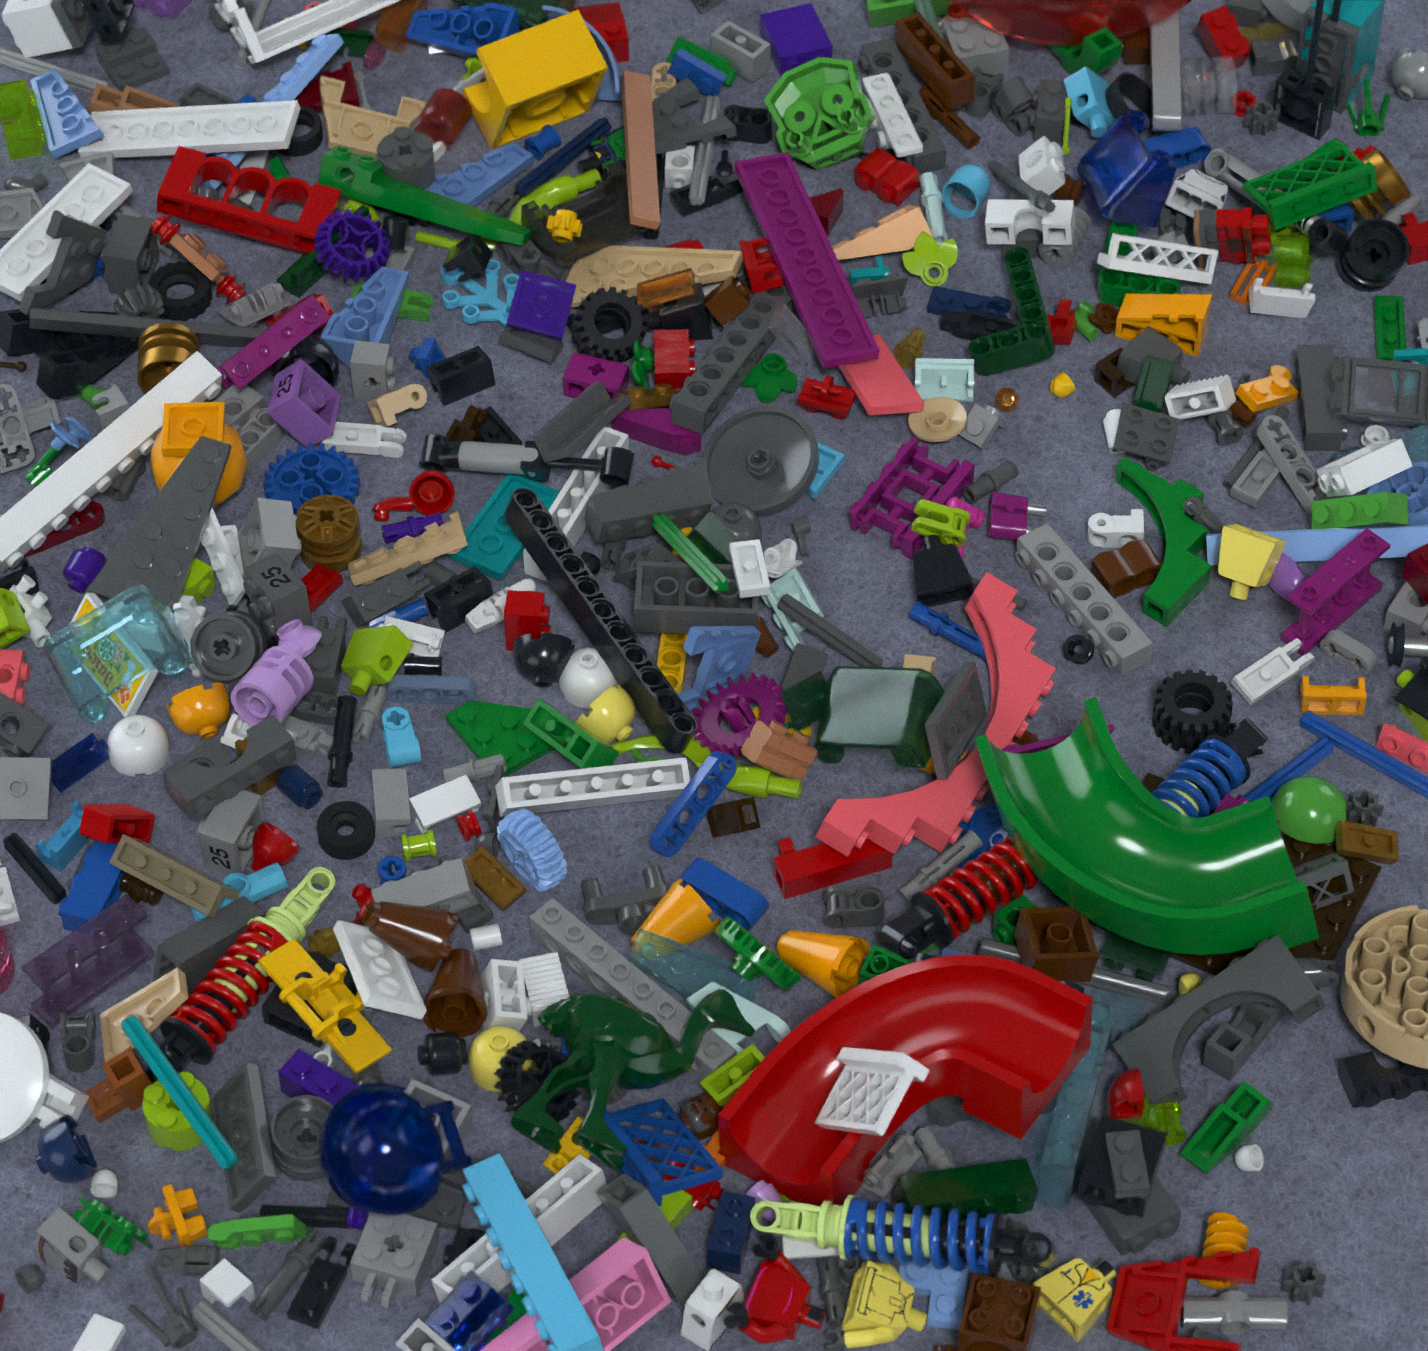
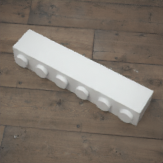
(572, 500)
(593, 786)
(557, 1209)

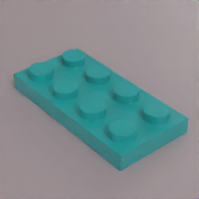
(490, 540)

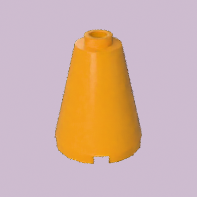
(679, 916)
(825, 958)

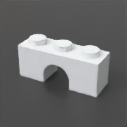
(1009, 217)

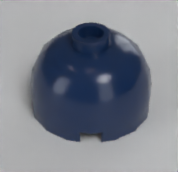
(61, 1149)

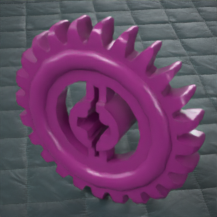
(735, 707)

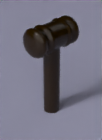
(140, 890)

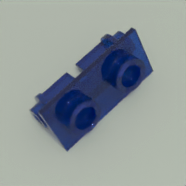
(78, 762)

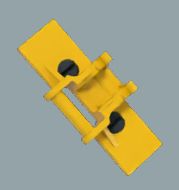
(329, 996)

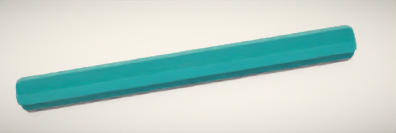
(179, 1092)

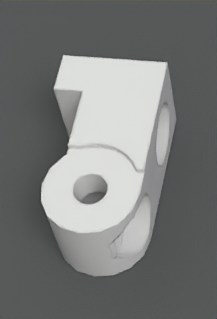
(1115, 530)

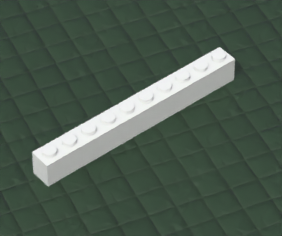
(101, 460)

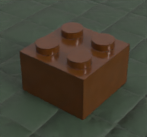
(1057, 943)

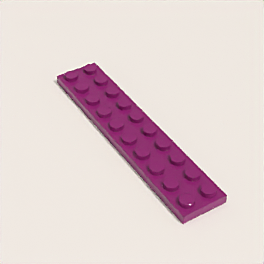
(806, 260)

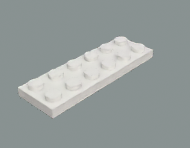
(31, 252)

